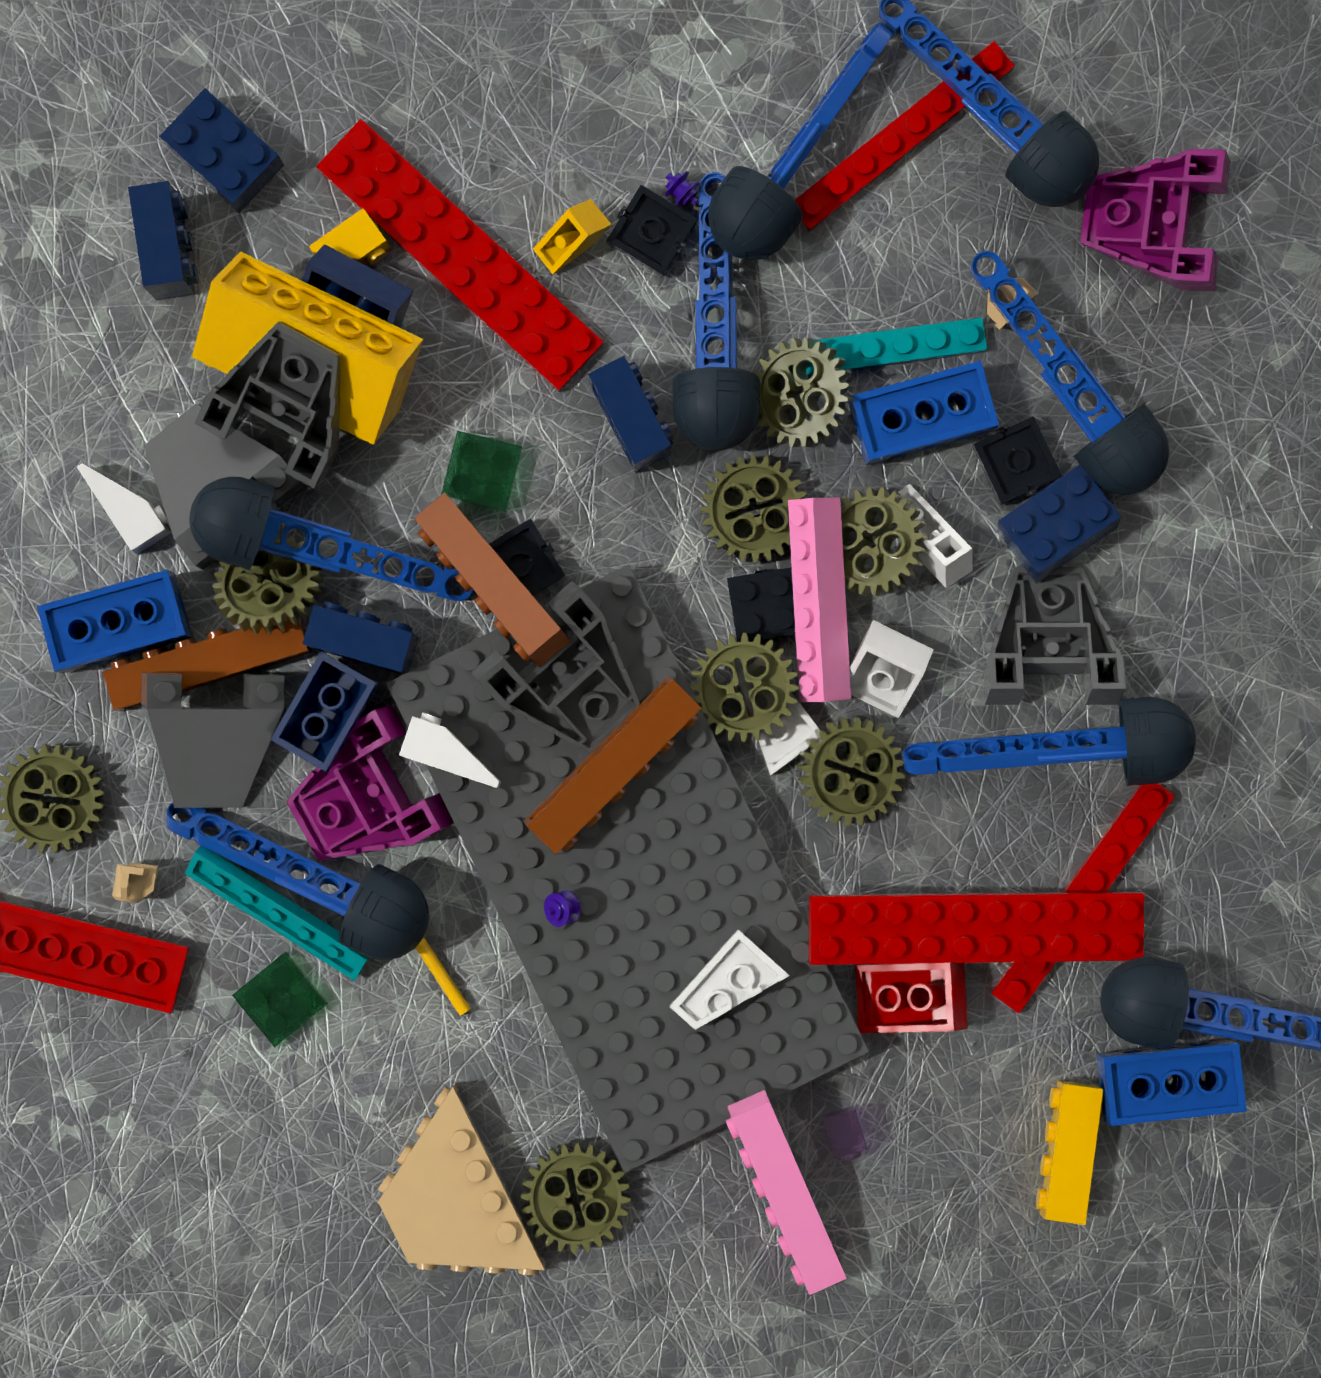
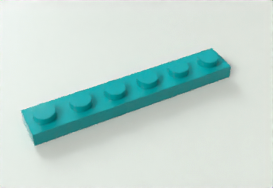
(907, 344)
(274, 911)

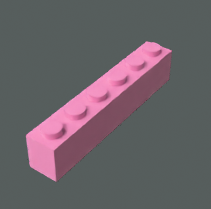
(819, 599)
(786, 1192)

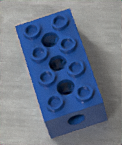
(932, 392)
(95, 608)
(1187, 1099)

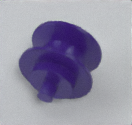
(681, 189)
(562, 908)

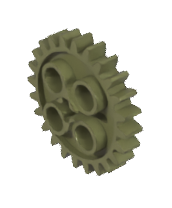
(826, 380)
(744, 480)
(887, 567)
(254, 606)
(775, 679)
(860, 743)
(46, 827)
(546, 1203)

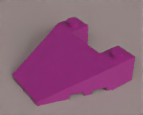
(1146, 212)
(360, 798)

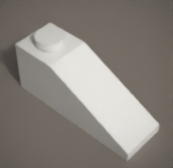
(134, 517)
(948, 553)
(441, 749)

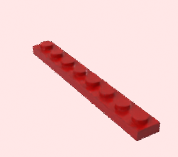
(893, 143)
(1094, 875)

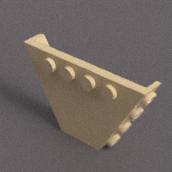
(452, 1202)

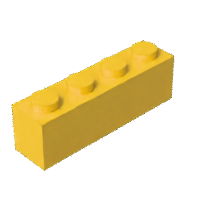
(1070, 1152)

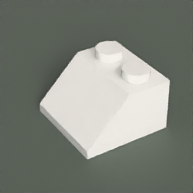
(887, 668)

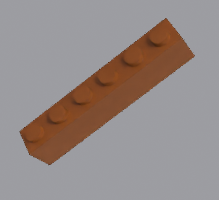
(492, 580)
(206, 661)
(612, 766)

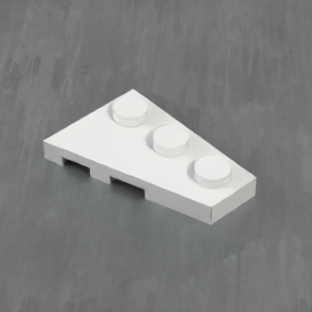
(787, 740)
(727, 980)

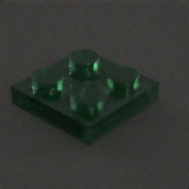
(482, 471)
(280, 999)

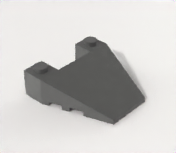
(290, 386)
(191, 457)
(1053, 631)
(580, 689)
(211, 751)

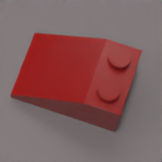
(911, 997)

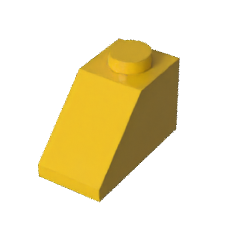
(571, 235)
(356, 239)

